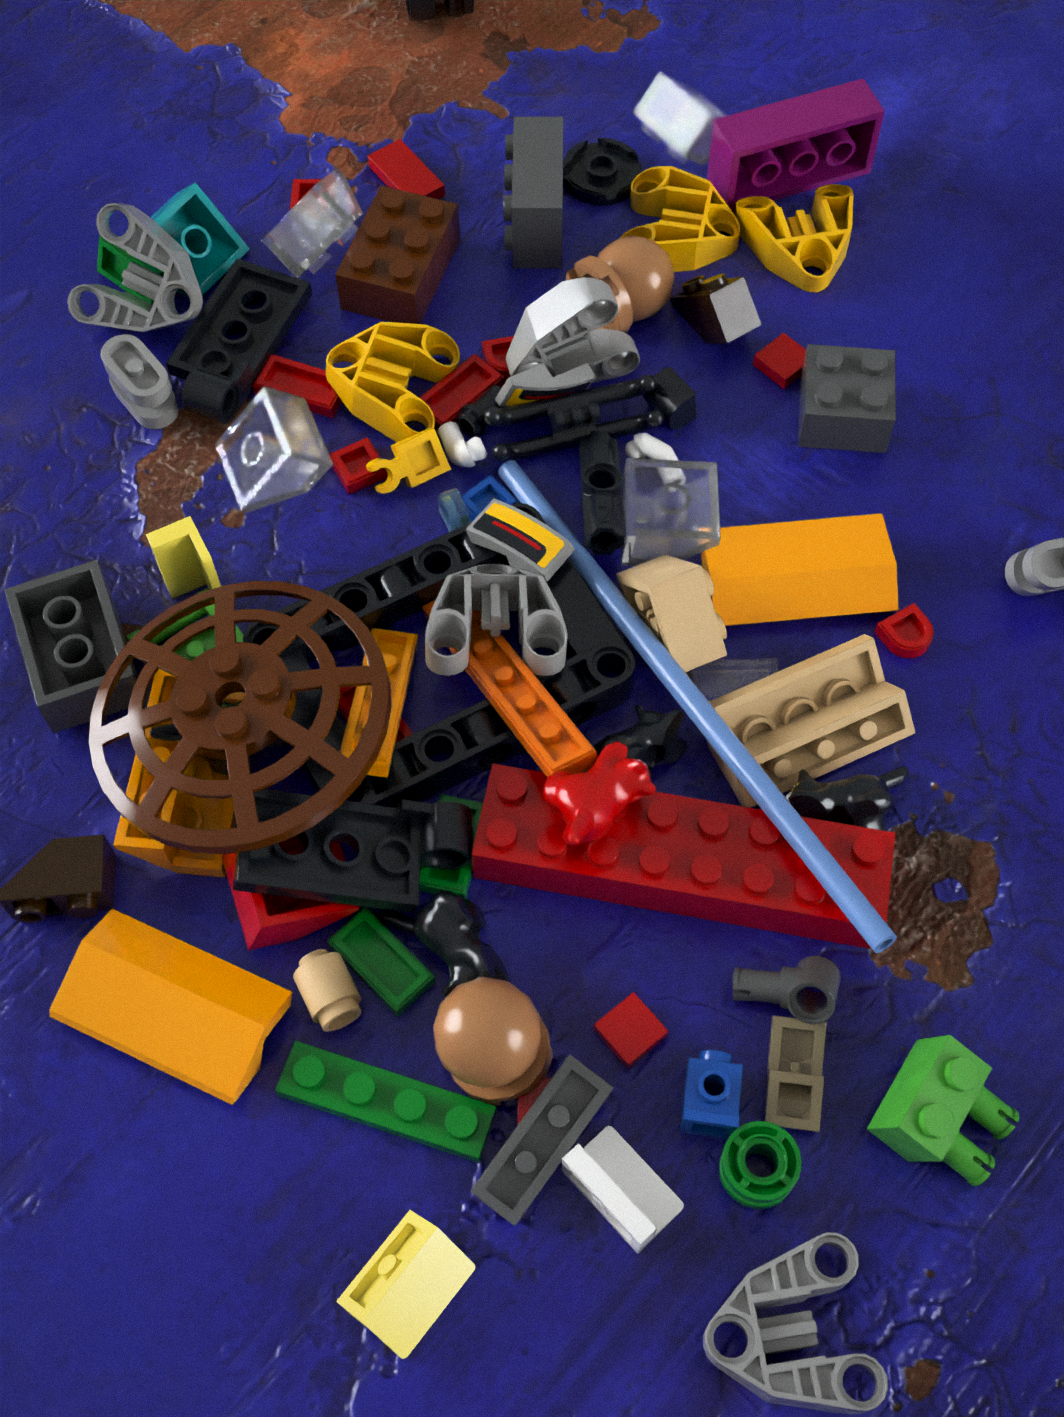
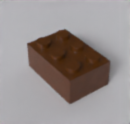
(398, 256)

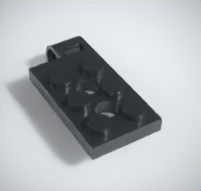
(223, 370)
(387, 848)

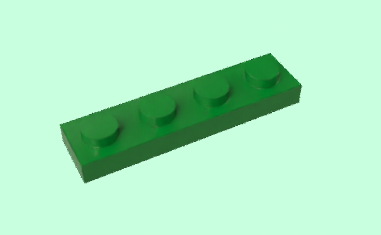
(387, 1101)

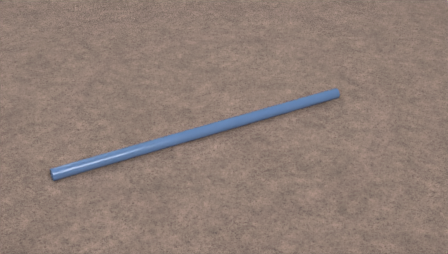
(711, 725)

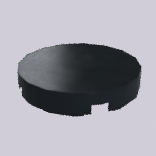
(600, 171)

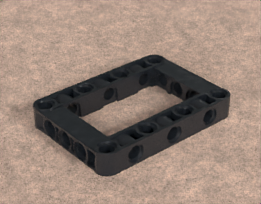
(477, 733)

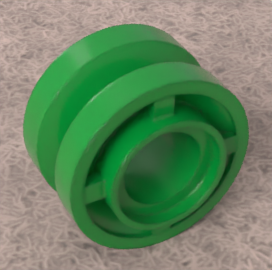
(777, 1146)

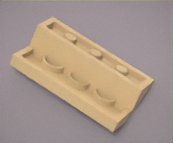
(815, 715)

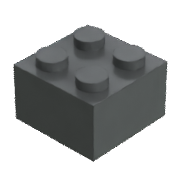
(847, 398)

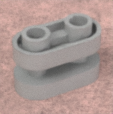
(139, 381)
(1037, 569)

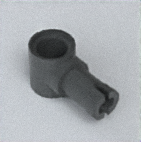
(789, 989)

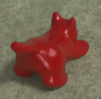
(596, 796)

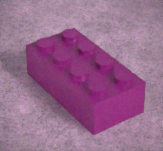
(796, 143)

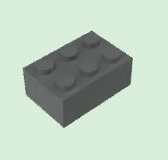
(536, 192)
(69, 642)

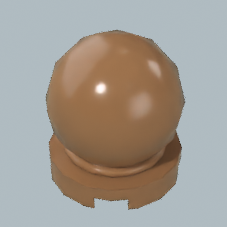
(637, 274)
(492, 1040)

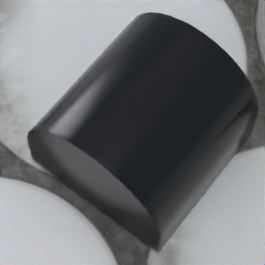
(672, 399)

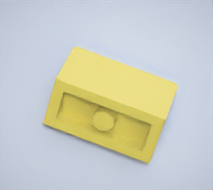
(183, 558)
(407, 1283)

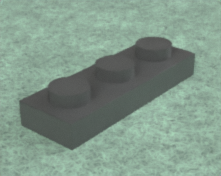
(541, 1140)

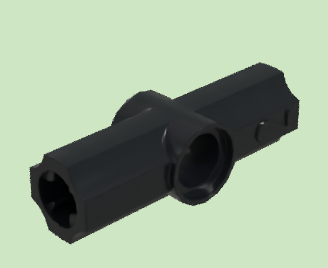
(601, 493)

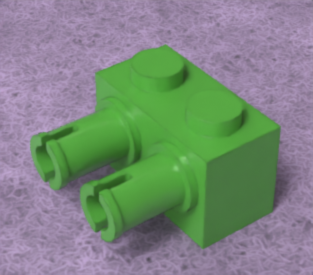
(930, 1102)

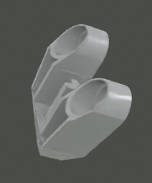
(155, 247)
(564, 332)
(495, 592)
(801, 1383)

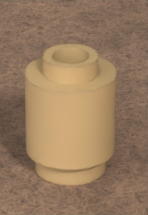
(327, 989)

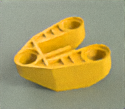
(689, 217)
(796, 244)
(380, 374)

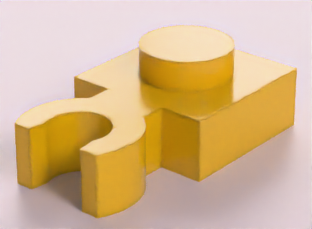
(415, 460)

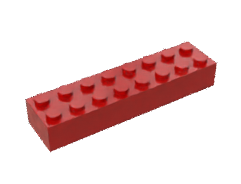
(680, 859)

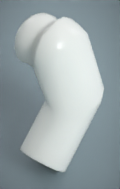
(648, 446)
(458, 451)

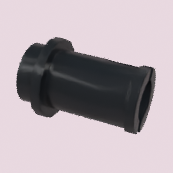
(471, 417)

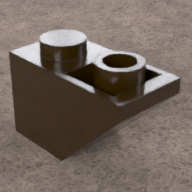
(717, 307)
(63, 878)

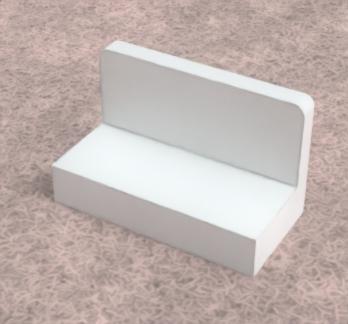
(622, 1187)

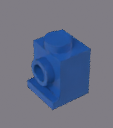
(707, 1113)

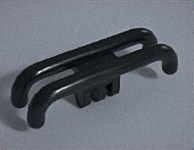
(573, 418)

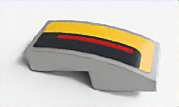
(539, 384)
(521, 538)

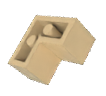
(677, 608)

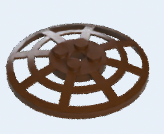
(241, 729)

